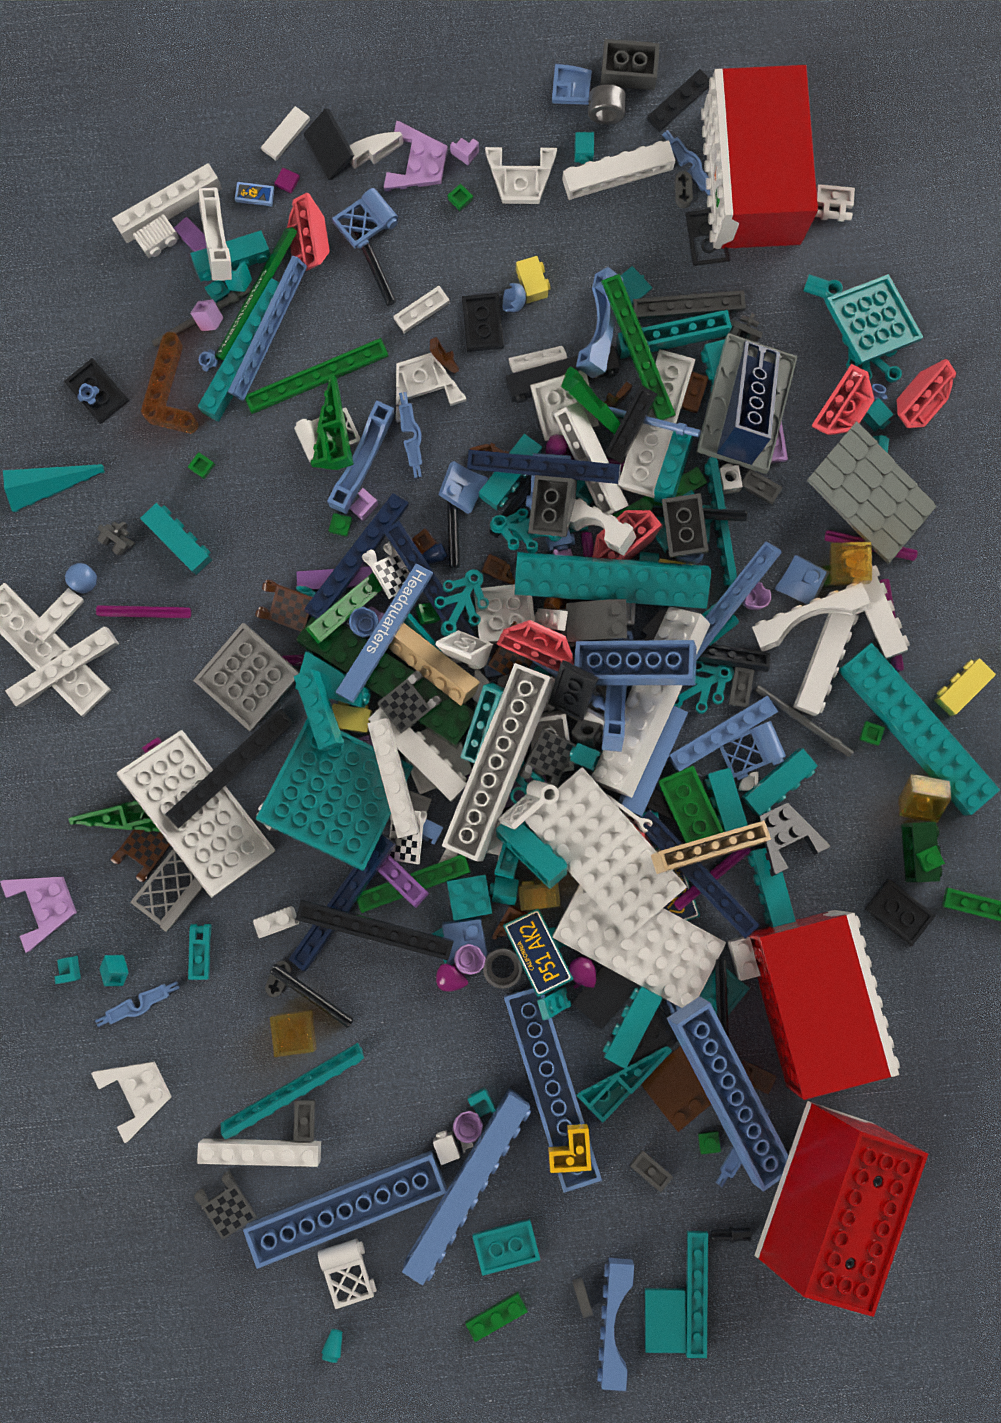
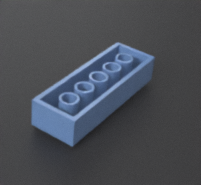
(638, 661)

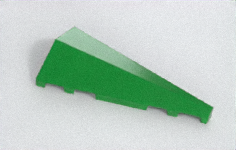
(578, 388)
(332, 443)
(121, 816)

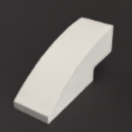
(375, 147)

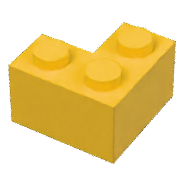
(574, 1156)

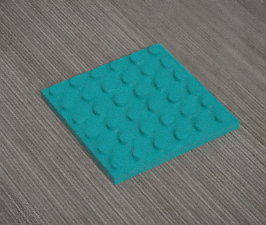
(330, 798)

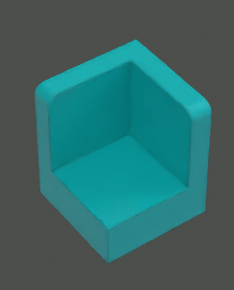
(240, 279)
(583, 492)
(68, 970)
(114, 970)
(481, 1102)

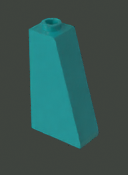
(332, 679)

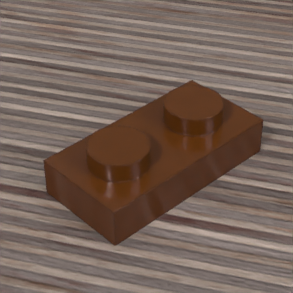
(694, 392)

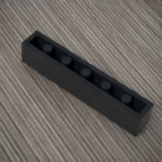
(519, 383)

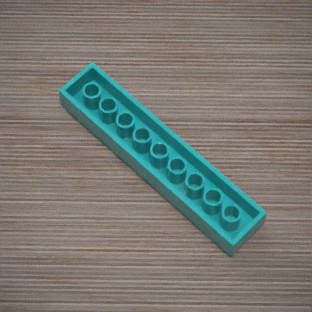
(612, 580)
(918, 729)

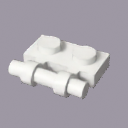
(835, 196)

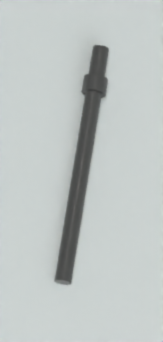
(233, 297)
(834, 742)

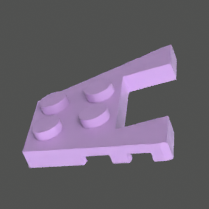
(424, 164)
(49, 903)

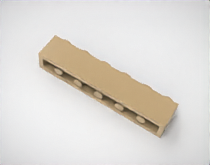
(433, 665)
(710, 847)

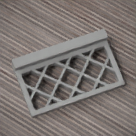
(183, 900)

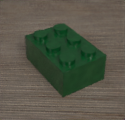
(915, 839)

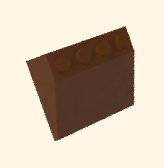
(676, 1089)

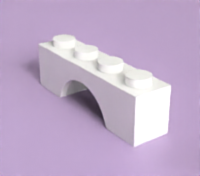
(617, 535)

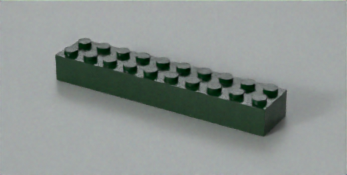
(341, 650)

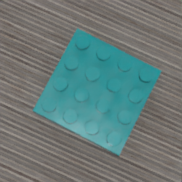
(873, 319)

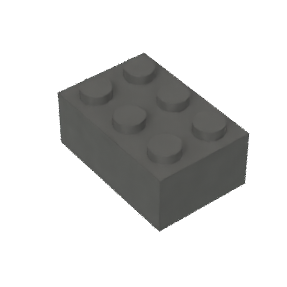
(630, 64)
(685, 526)

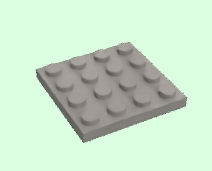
(247, 677)

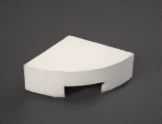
(748, 782)

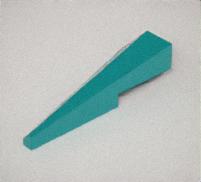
(30, 485)
(609, 1093)

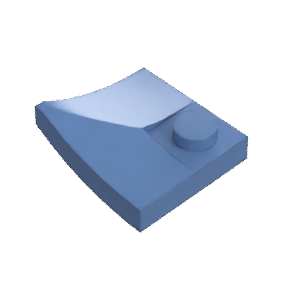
(571, 85)
(462, 487)
(802, 580)
(463, 933)

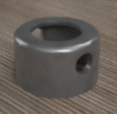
(606, 104)
(502, 982)

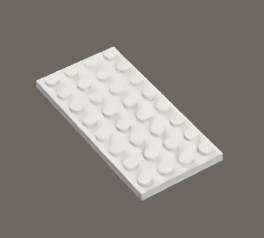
(220, 838)
(605, 853)
(662, 955)

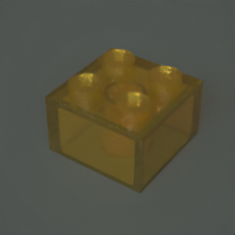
(850, 563)
(924, 798)
(538, 896)
(293, 1033)

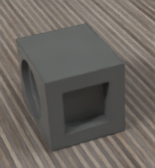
(587, 733)

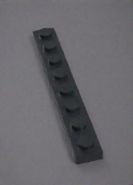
(229, 768)
(374, 929)

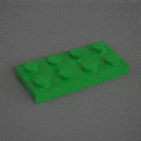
(690, 805)

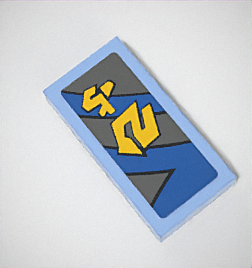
(254, 194)

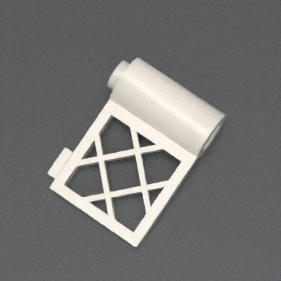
(307, 433)
(536, 796)
(341, 1257)

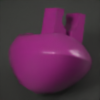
(557, 446)
(583, 972)
(450, 978)

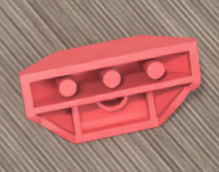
(311, 238)
(926, 394)
(847, 403)
(645, 528)
(537, 644)

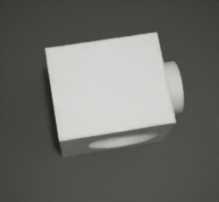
(727, 486)
(446, 1147)

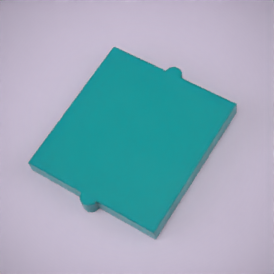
(635, 284)

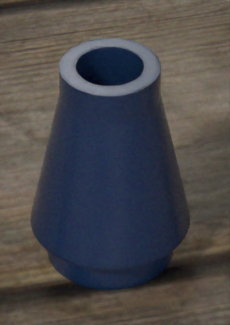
(435, 554)

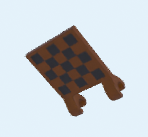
(286, 606)
(504, 659)
(144, 848)

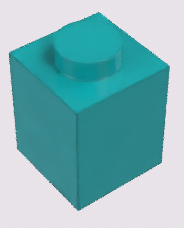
(584, 147)
(878, 415)
(504, 890)

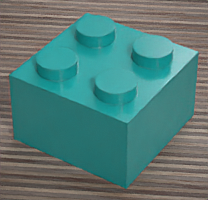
(469, 897)

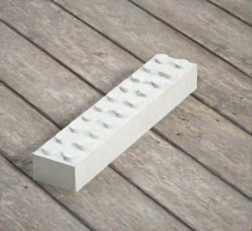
(647, 712)
(498, 762)

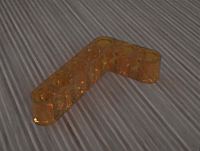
(164, 387)

